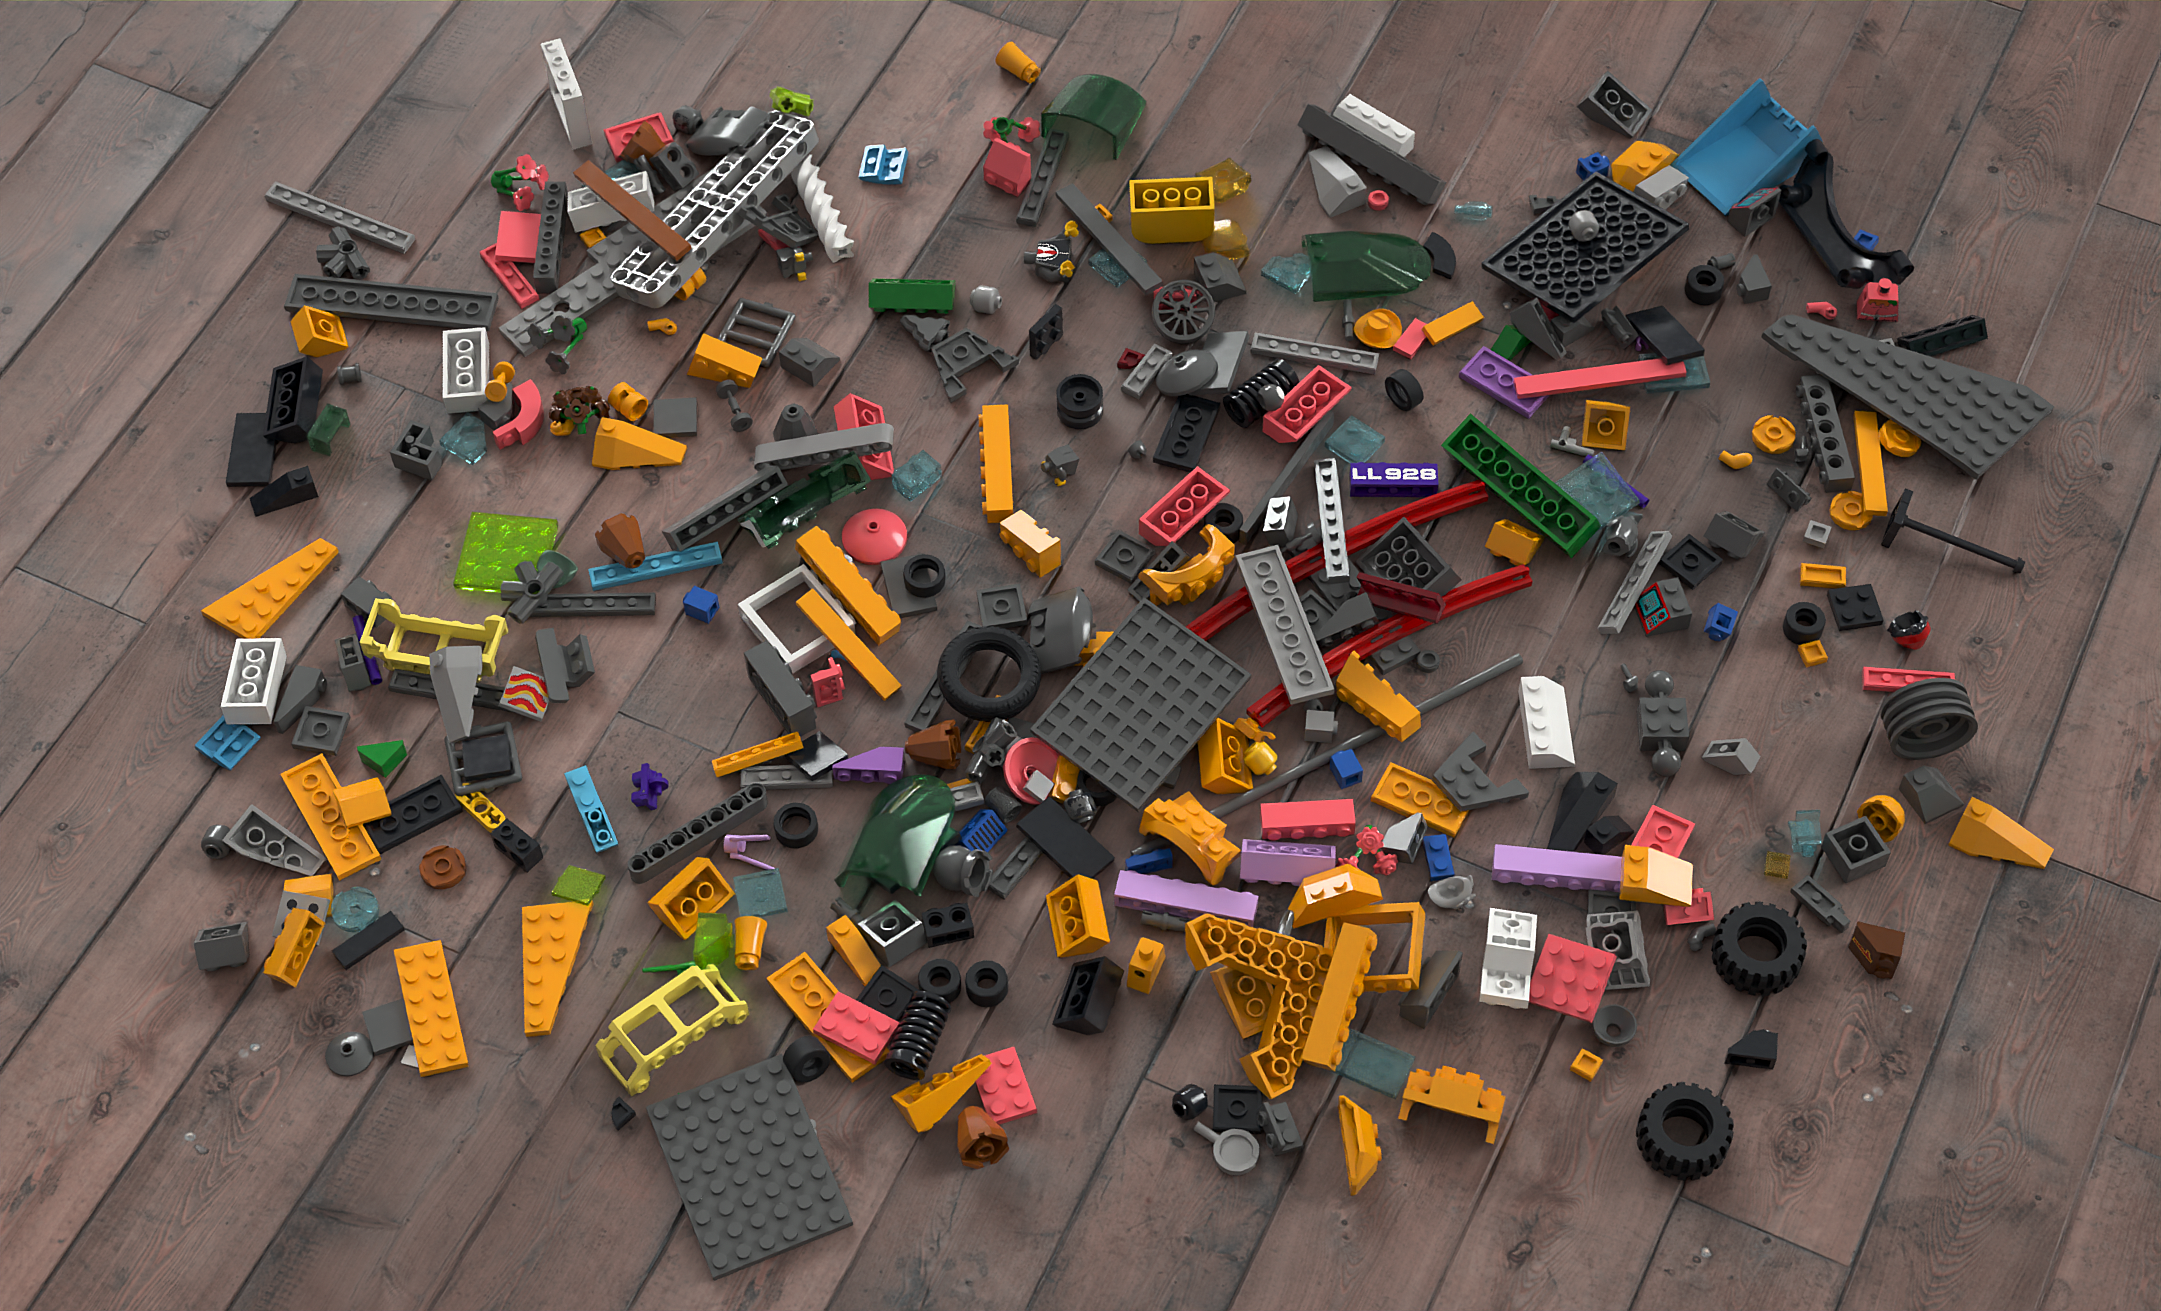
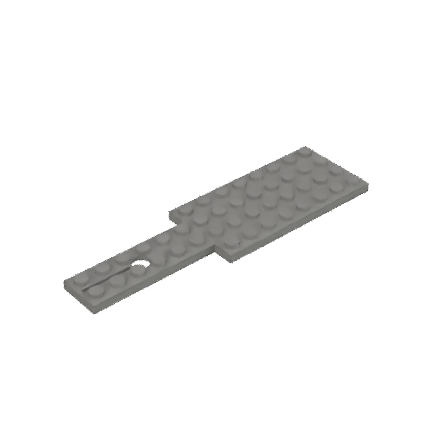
(594, 286)

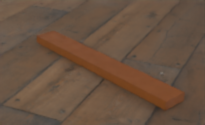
(632, 210)

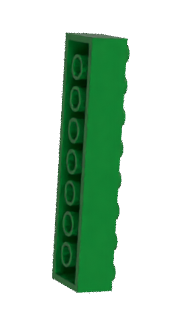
(1521, 485)

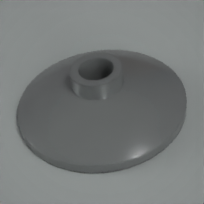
(352, 1062)

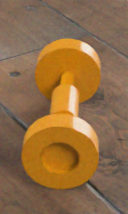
(496, 389)

